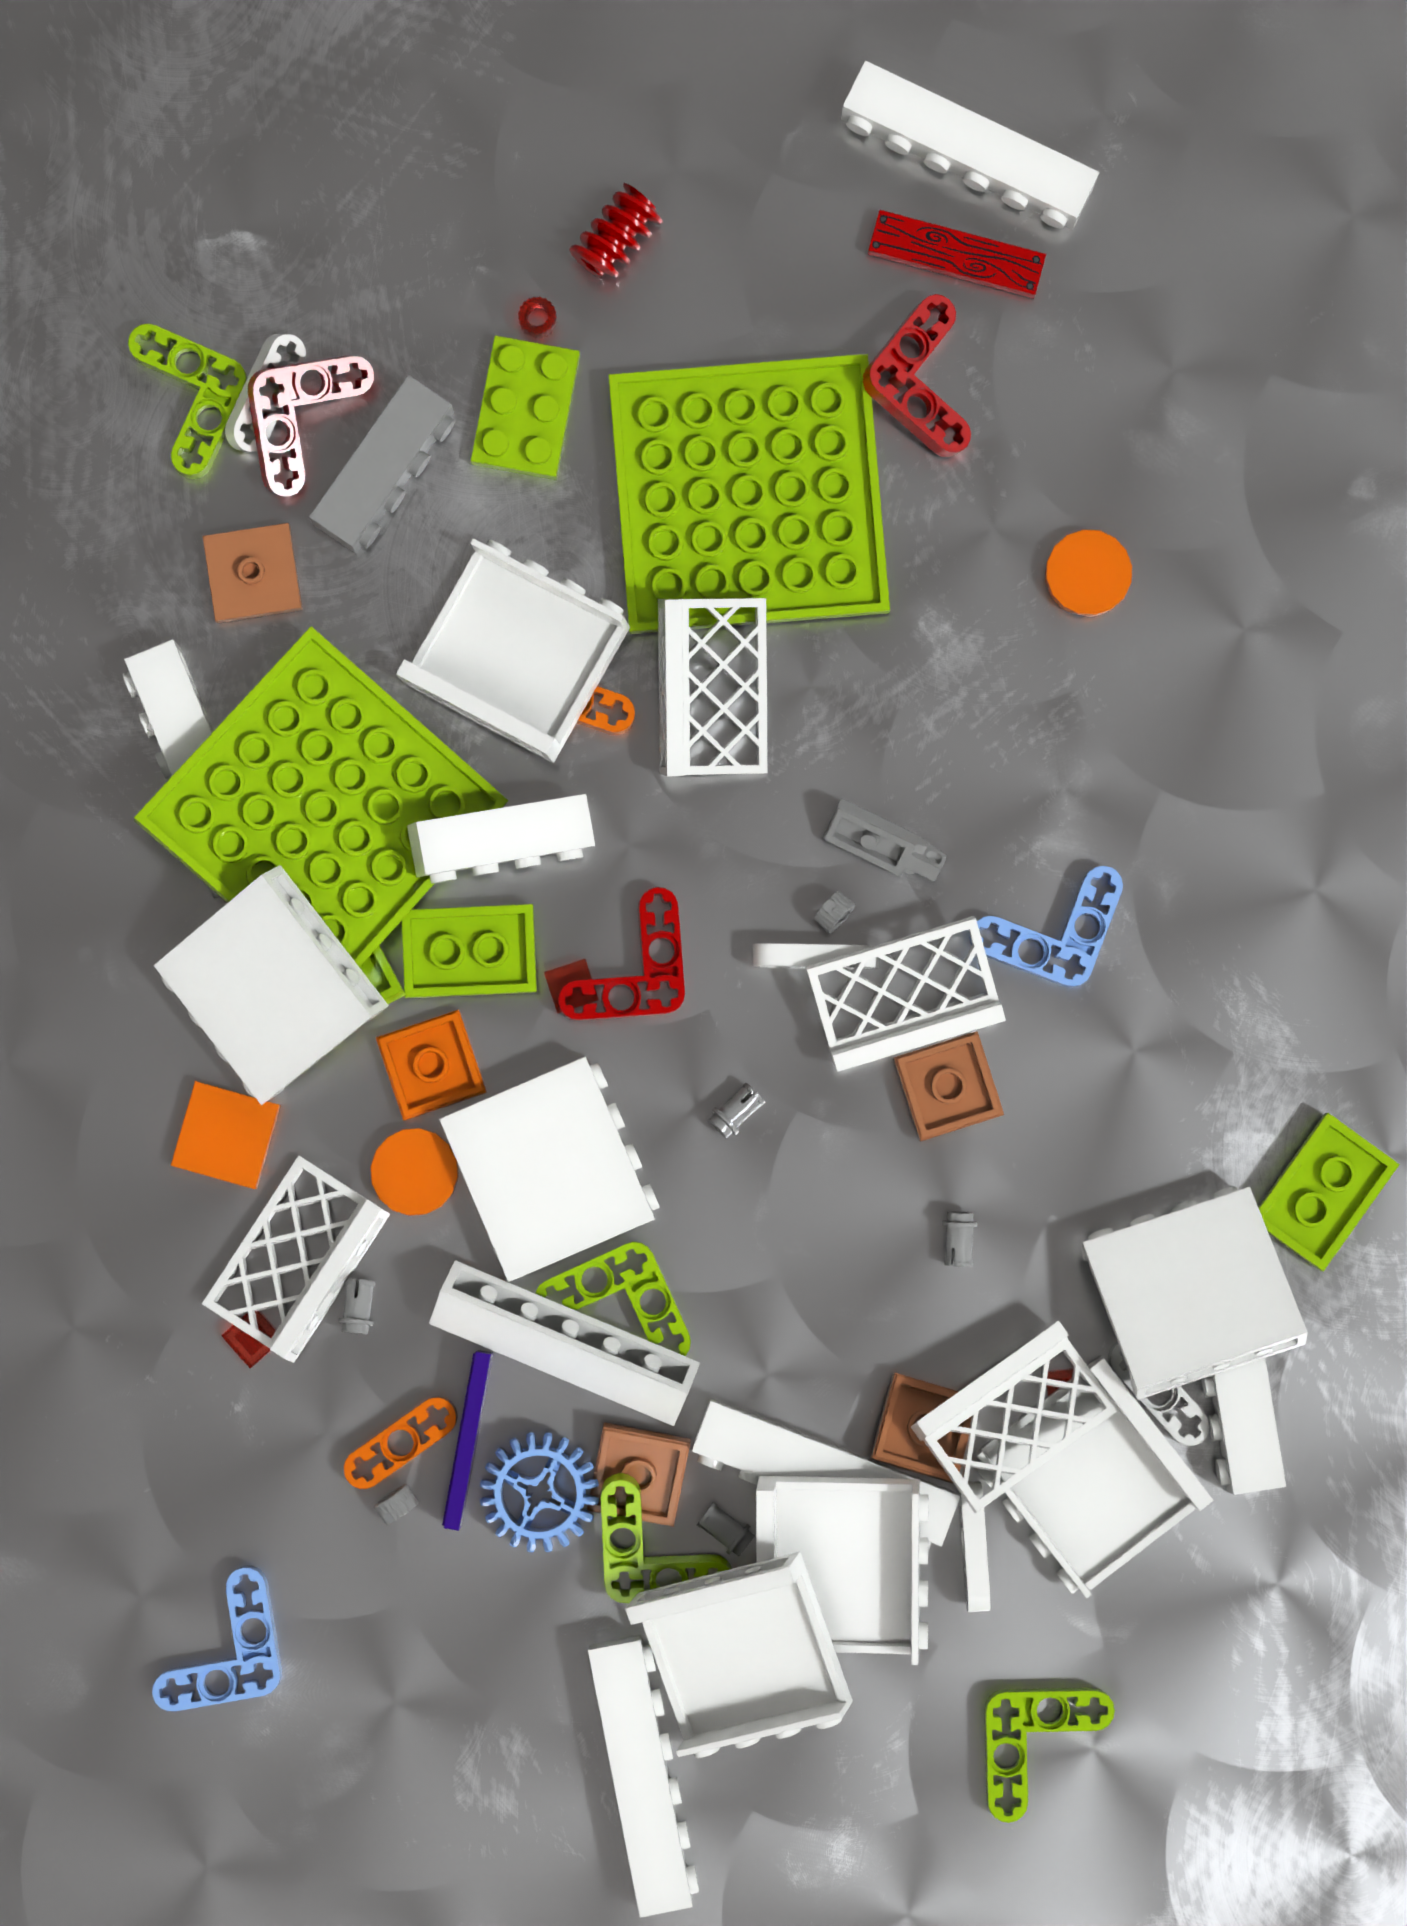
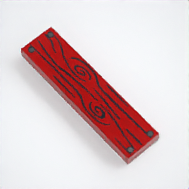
(956, 254)

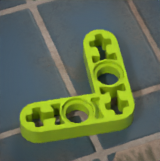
(209, 394)
(634, 1285)
(632, 1558)
(1028, 1721)

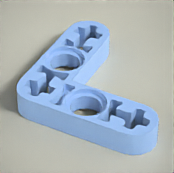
(1070, 943)
(246, 1653)

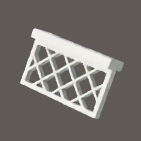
(675, 693)
(917, 1029)
(328, 1278)
(993, 1384)

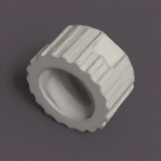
(834, 912)
(396, 1504)

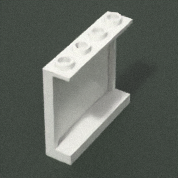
(517, 650)
(270, 984)
(549, 1168)
(1194, 1291)
(1104, 1491)
(859, 1554)
(743, 1655)

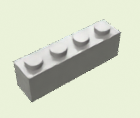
(383, 465)

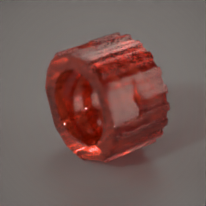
(542, 330)

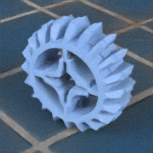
(522, 1525)

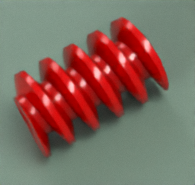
(615, 232)

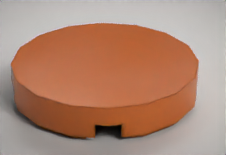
(1088, 573)
(414, 1172)

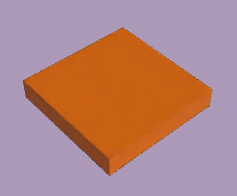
(431, 1065)
(225, 1135)

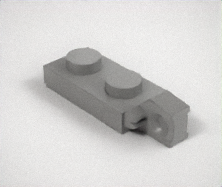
(882, 842)

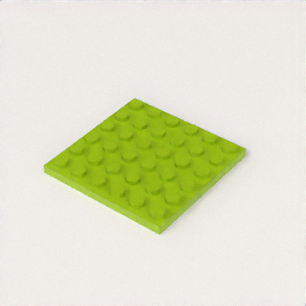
(750, 490)
(317, 780)

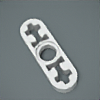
(266, 359)
(803, 955)
(1172, 1424)
(974, 1553)

